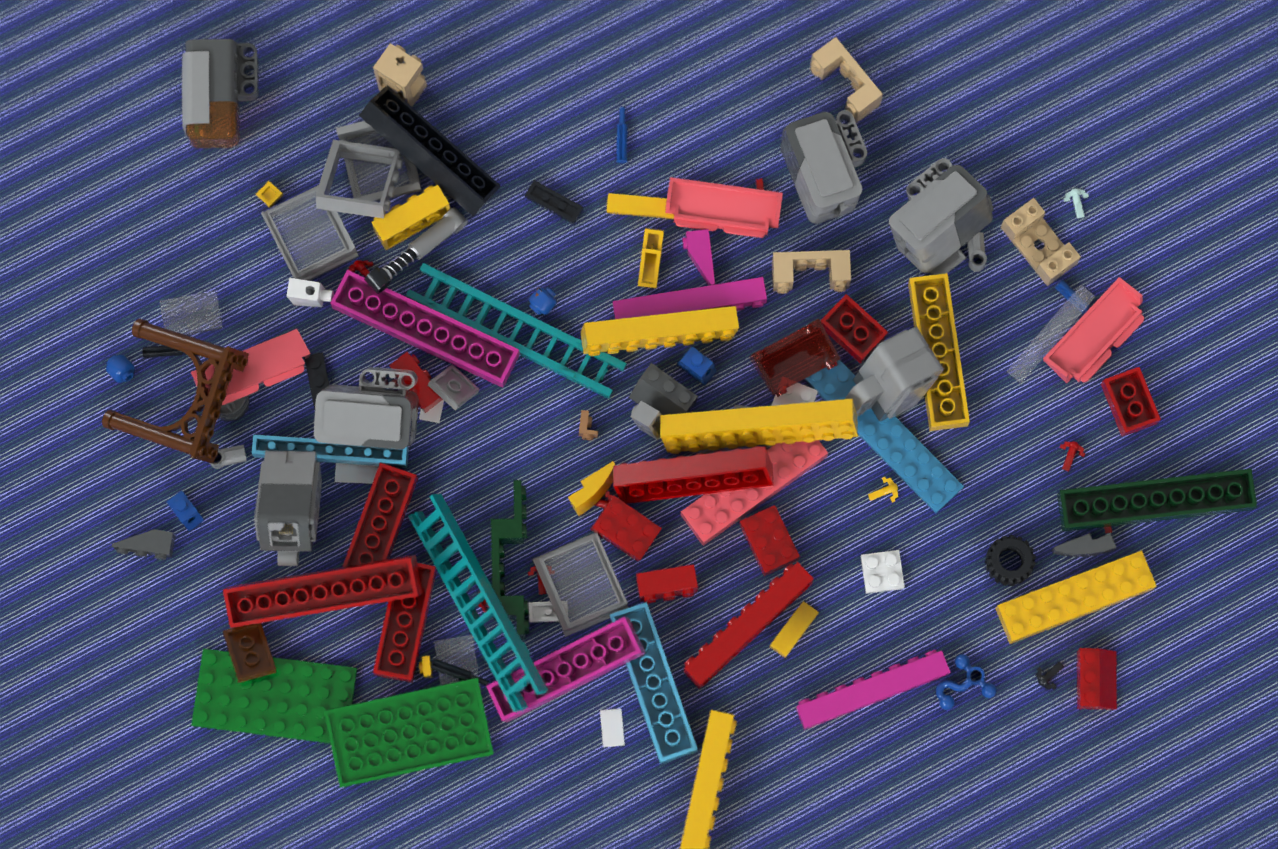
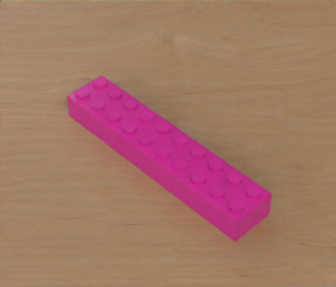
(426, 329)

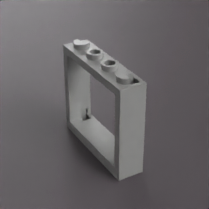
(364, 153)

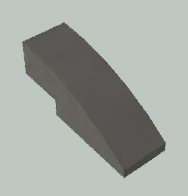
(1085, 546)

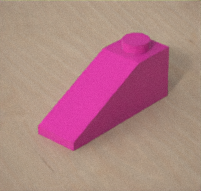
(699, 251)

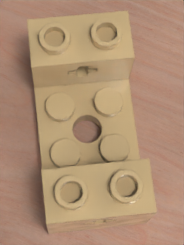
(832, 57)
(402, 77)
(1028, 226)
(836, 260)

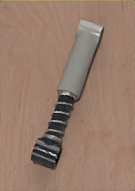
(450, 223)

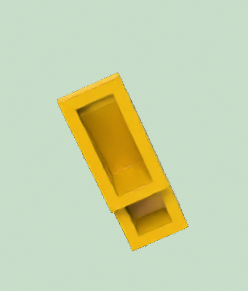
(650, 257)
(593, 489)
(794, 629)

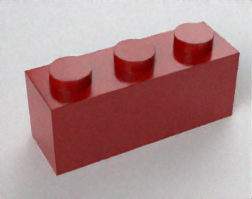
(425, 394)

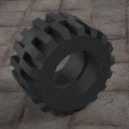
(1013, 544)

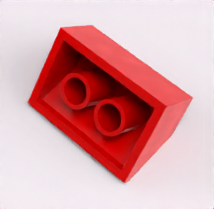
(1096, 679)

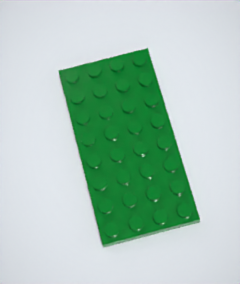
(273, 705)
(408, 732)

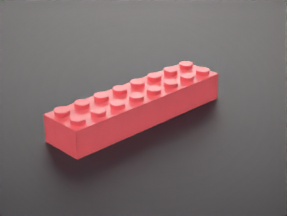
(719, 511)

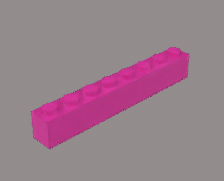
(737, 293)
(872, 690)

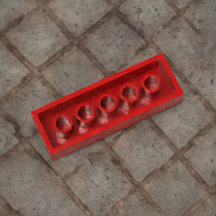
(381, 516)
(404, 631)

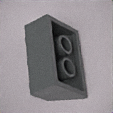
(663, 392)

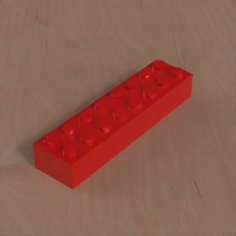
(693, 475)
(748, 625)

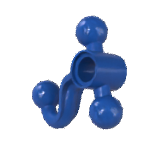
(963, 662)

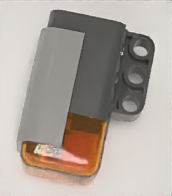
(212, 90)

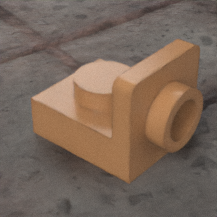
(586, 422)

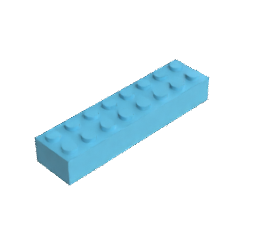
(657, 690)

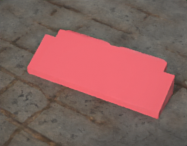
(723, 207)
(1104, 325)
(267, 364)

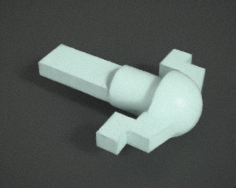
(1075, 194)

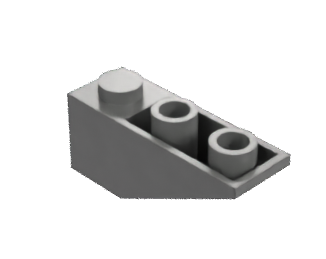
(152, 542)

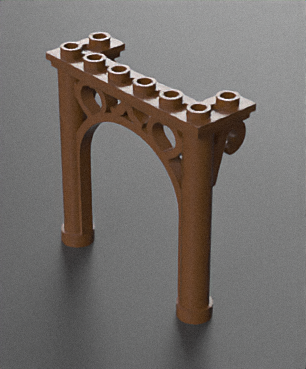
(198, 442)

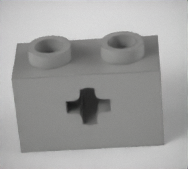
(647, 419)

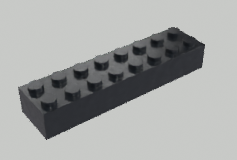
(429, 150)

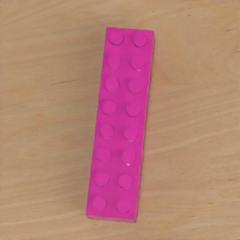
(574, 666)

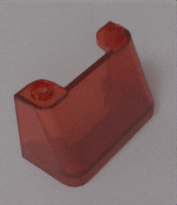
(795, 358)

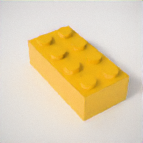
(411, 217)

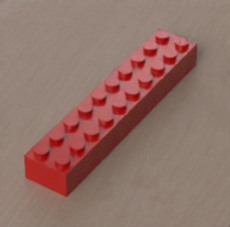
(322, 591)

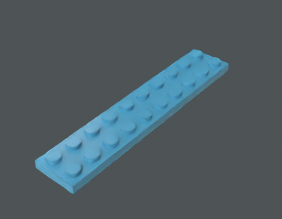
(892, 442)

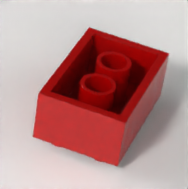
(853, 329)
(1130, 401)
(625, 528)
(769, 540)
(667, 584)

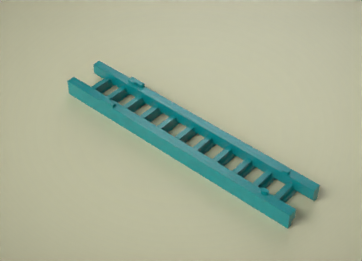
(489, 301)
(484, 640)

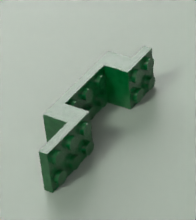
(510, 532)

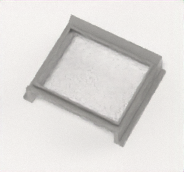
(369, 178)
(308, 236)
(580, 584)

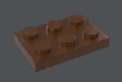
(249, 652)

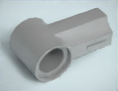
(976, 249)
(230, 456)

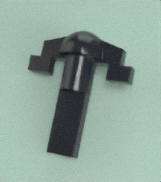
(1043, 680)

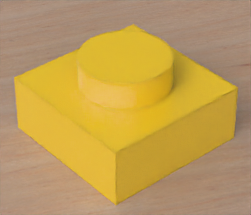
(269, 194)
(425, 667)

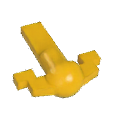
(892, 487)

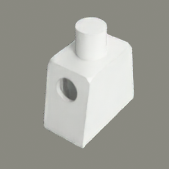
(308, 293)

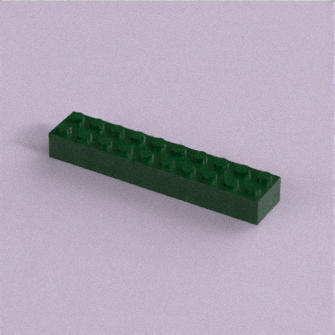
(1156, 500)

